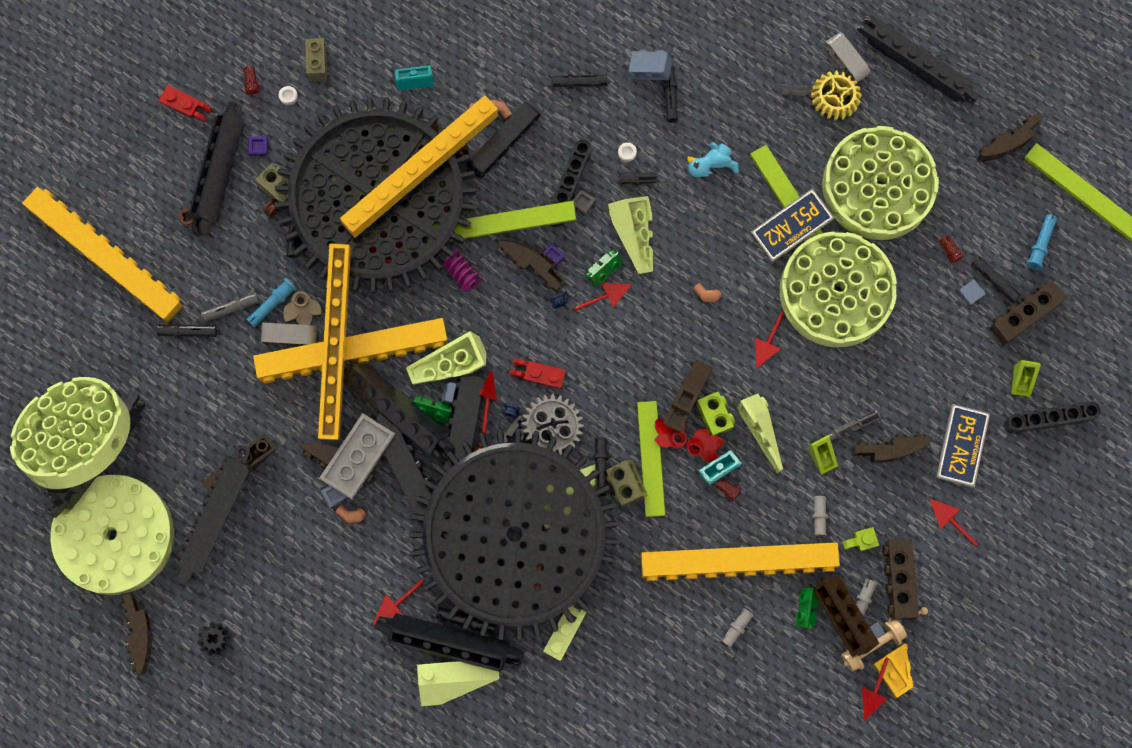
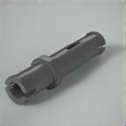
(230, 307)

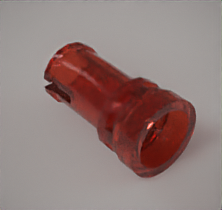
(250, 81)
(952, 251)
(731, 491)

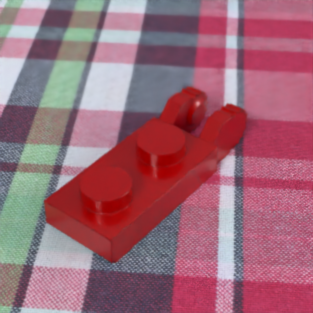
(183, 103)
(539, 373)

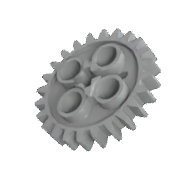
(547, 409)

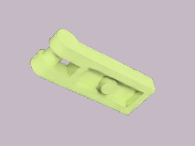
(562, 638)

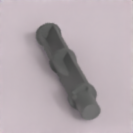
(854, 425)

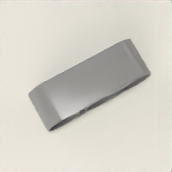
(847, 56)
(288, 333)

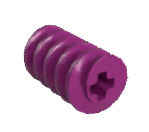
(461, 273)

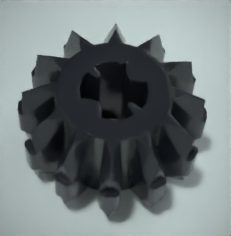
(214, 647)

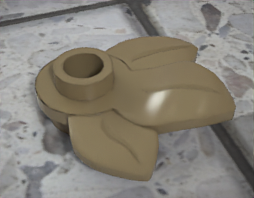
(301, 312)

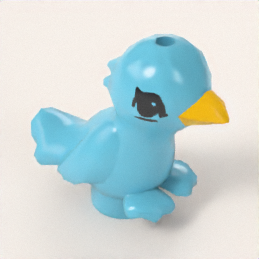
(715, 158)

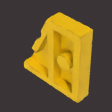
(897, 671)

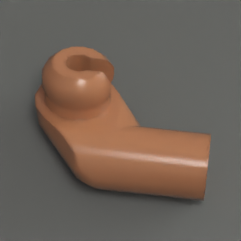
(502, 108)
(707, 295)
(352, 516)

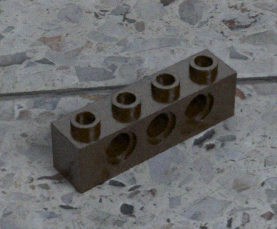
(1048, 292)
(908, 589)
(845, 616)

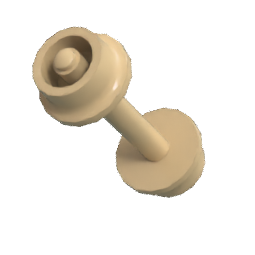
(894, 631)

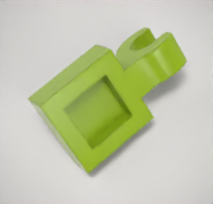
(863, 539)

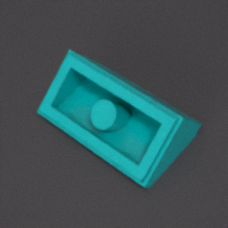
(414, 78)
(719, 467)

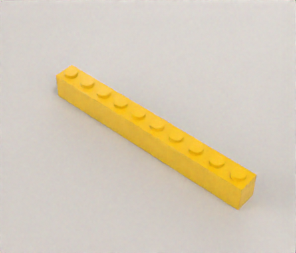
(419, 166)
(107, 258)
(334, 342)
(358, 349)
(739, 560)

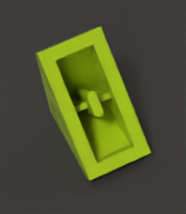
(1024, 377)
(823, 455)

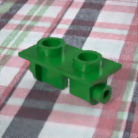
(598, 274)
(439, 412)
(805, 617)

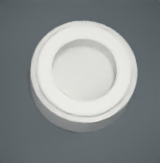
(288, 95)
(627, 152)

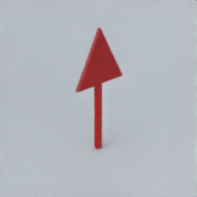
(613, 291)
(765, 350)
(489, 392)
(944, 514)
(389, 609)
(872, 700)

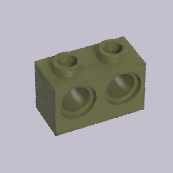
(316, 59)
(269, 187)
(630, 480)

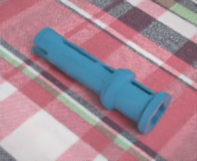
(1040, 249)
(278, 295)

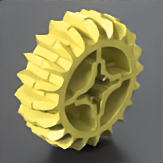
(849, 88)

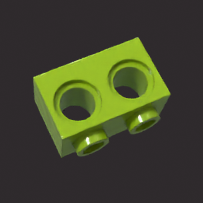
(710, 416)

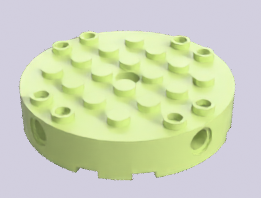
(874, 208)
(830, 315)
(70, 433)
(137, 553)

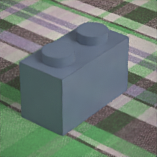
(650, 65)

